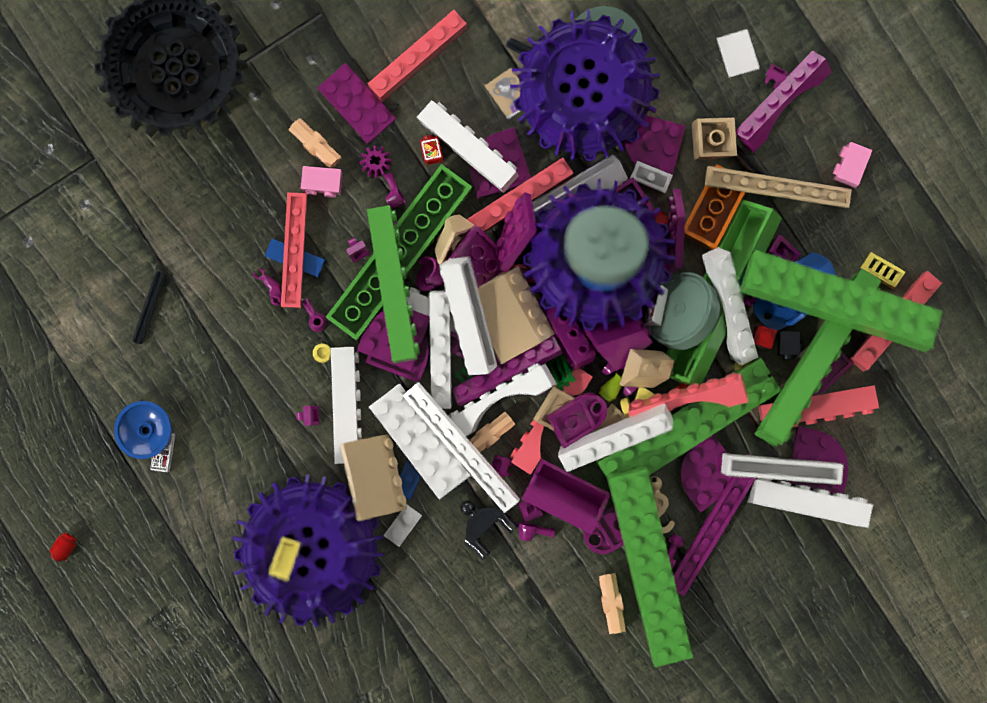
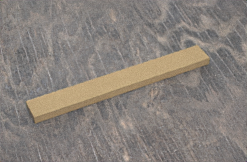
(778, 187)

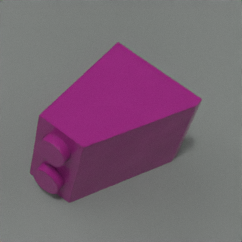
(617, 341)

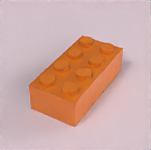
(711, 215)

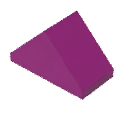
(783, 249)

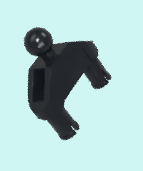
(480, 522)

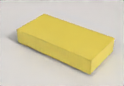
(284, 558)

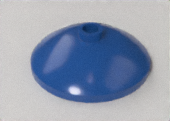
(130, 430)

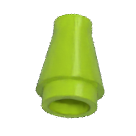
(611, 388)

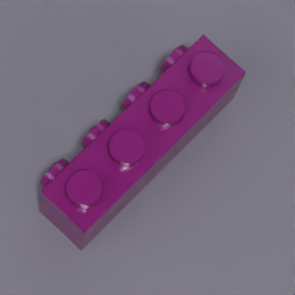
(570, 339)

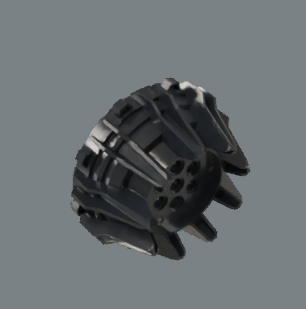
(154, 29)

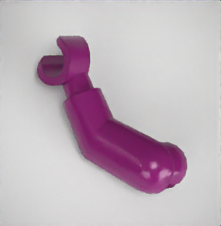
(274, 287)

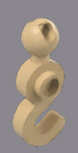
(661, 502)

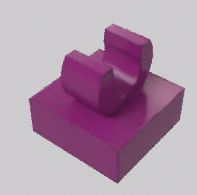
(777, 74)
(357, 250)
(309, 415)
(501, 465)
(529, 511)

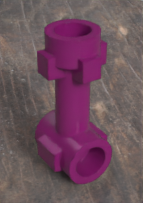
(675, 542)

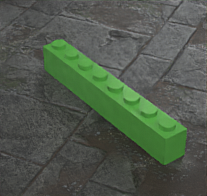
(392, 284)

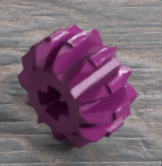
(378, 155)

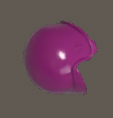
(429, 275)

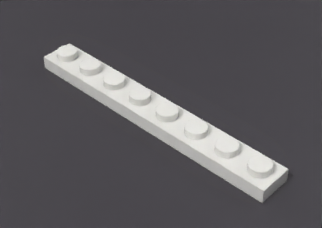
(461, 447)

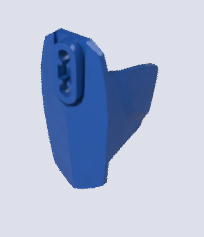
(785, 316)

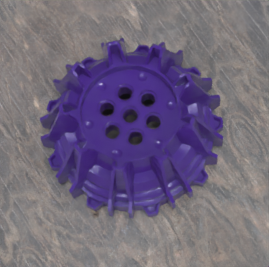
(594, 125)
(561, 283)
(348, 556)

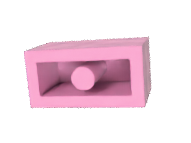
(852, 164)
(321, 180)

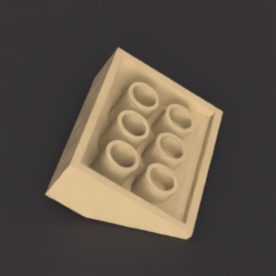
(512, 315)
(373, 476)

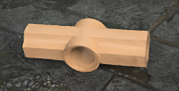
(315, 143)
(491, 432)
(612, 603)

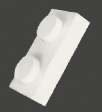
(402, 525)

